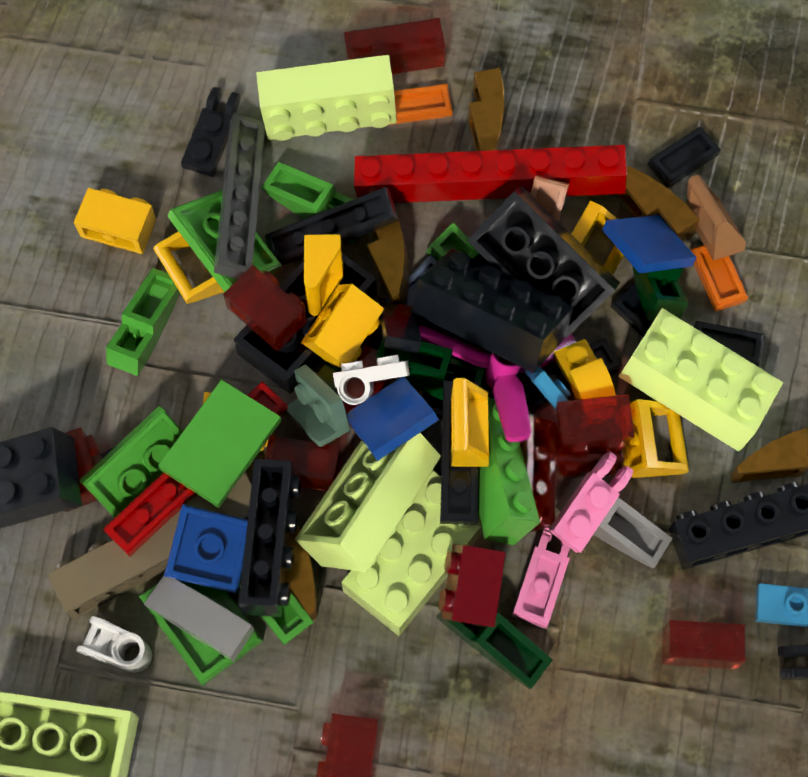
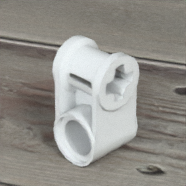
(109, 643)

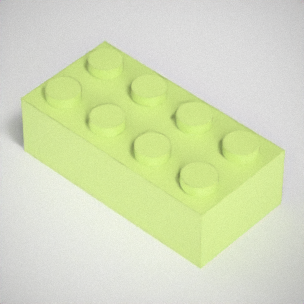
(327, 97)
(701, 380)
(366, 504)
(410, 561)
(63, 738)

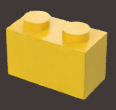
(115, 220)
(343, 325)

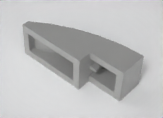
(626, 530)
(200, 617)

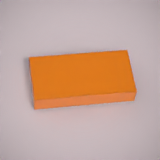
(422, 103)
(719, 280)

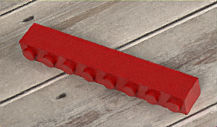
(491, 173)

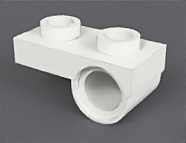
(387, 368)

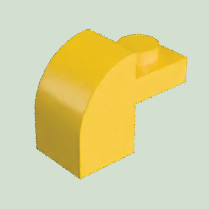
(584, 372)

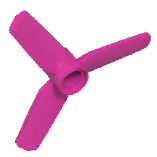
(500, 376)

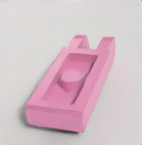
(590, 504)
(541, 583)

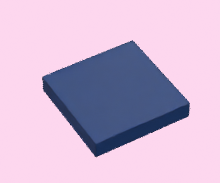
(649, 243)
(391, 418)
(207, 549)

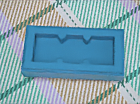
(552, 391)
(781, 605)

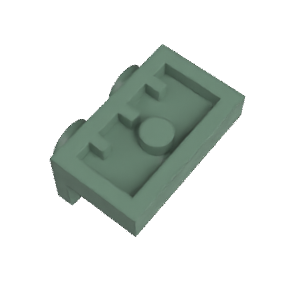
(318, 408)

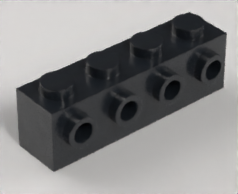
(741, 526)
(268, 537)

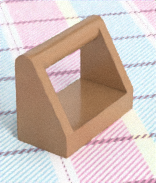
(715, 225)

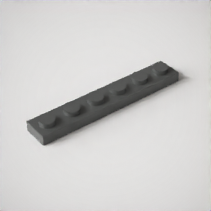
(239, 197)

